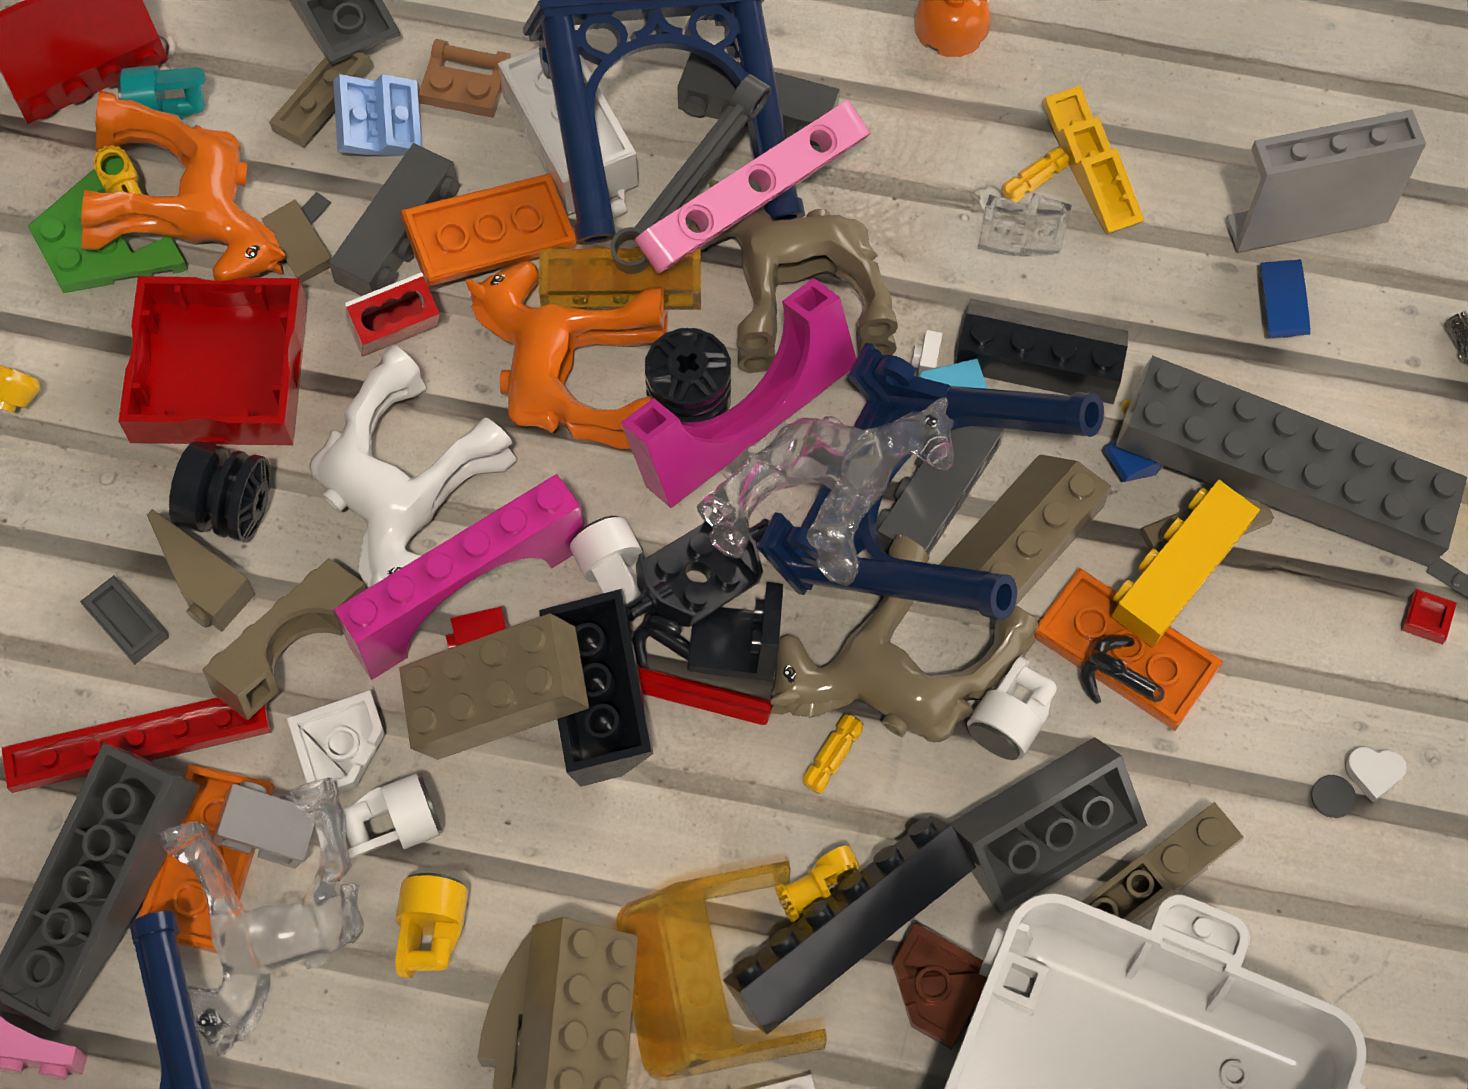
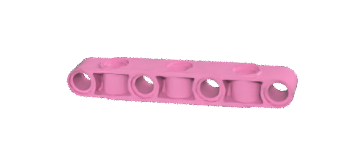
(735, 199)

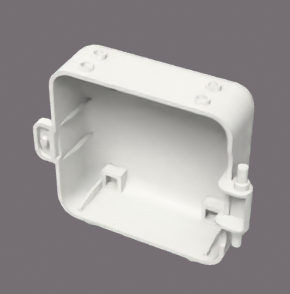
(1129, 1007)

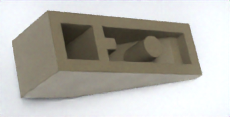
(207, 583)

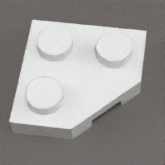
(338, 739)

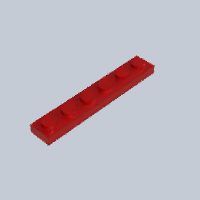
(146, 735)

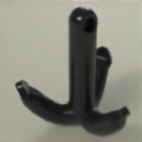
(663, 631)
(1116, 669)

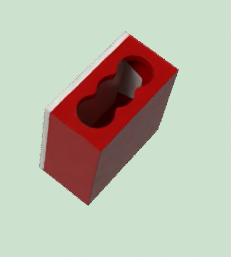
(391, 314)

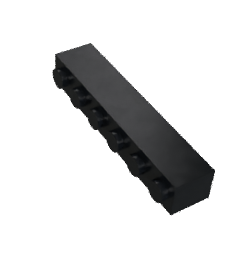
(849, 923)

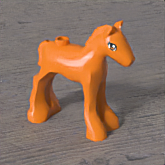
(206, 195)
(545, 348)

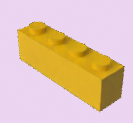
(1184, 563)

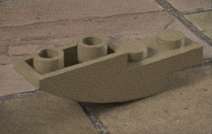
(1168, 866)
(503, 1021)

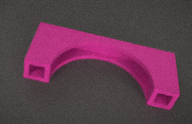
(810, 358)
(389, 612)

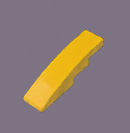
(1092, 160)

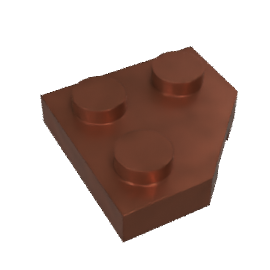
(937, 984)

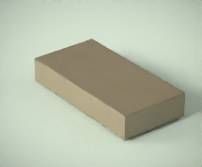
(298, 241)

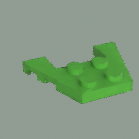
(60, 237)

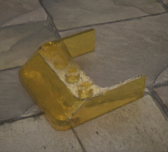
(678, 982)

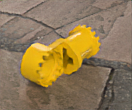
(125, 180)
(815, 885)

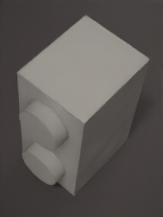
(263, 822)

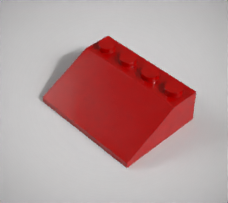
(72, 49)

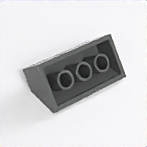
(1050, 823)

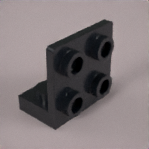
(739, 640)

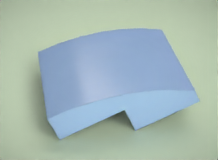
(376, 115)

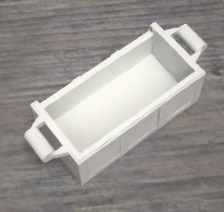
(535, 107)

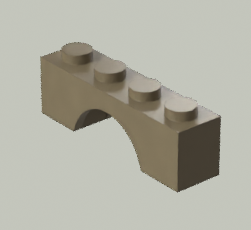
(245, 669)

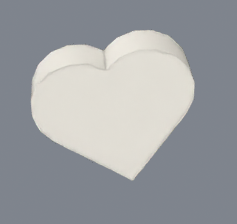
(1375, 771)

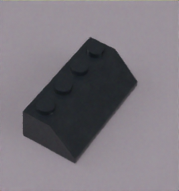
(1043, 350)
(614, 729)

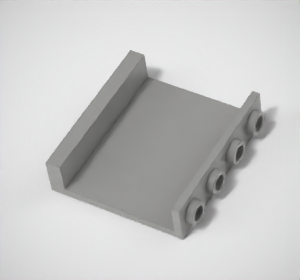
(1328, 180)

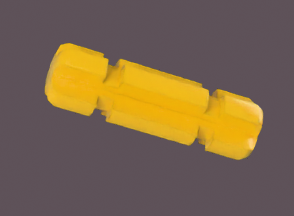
(1035, 174)
(832, 753)

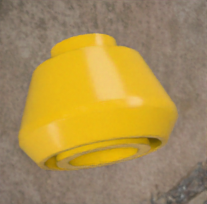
(16, 389)

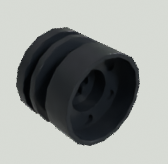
(689, 374)
(219, 491)

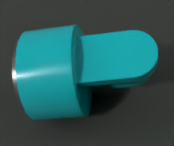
(149, 84)

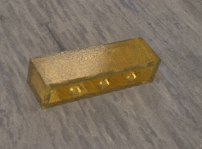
(593, 282)

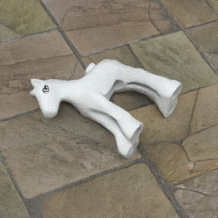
(381, 492)

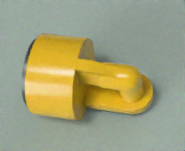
(429, 906)

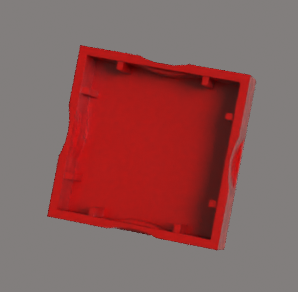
(214, 361)

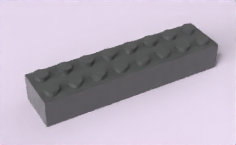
(1292, 461)

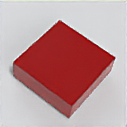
(1429, 616)

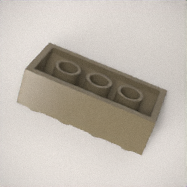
(1033, 522)

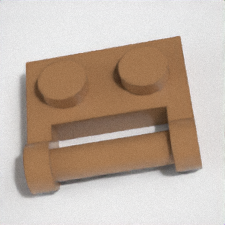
(460, 88)

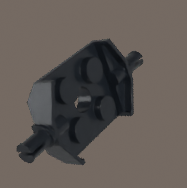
(674, 596)

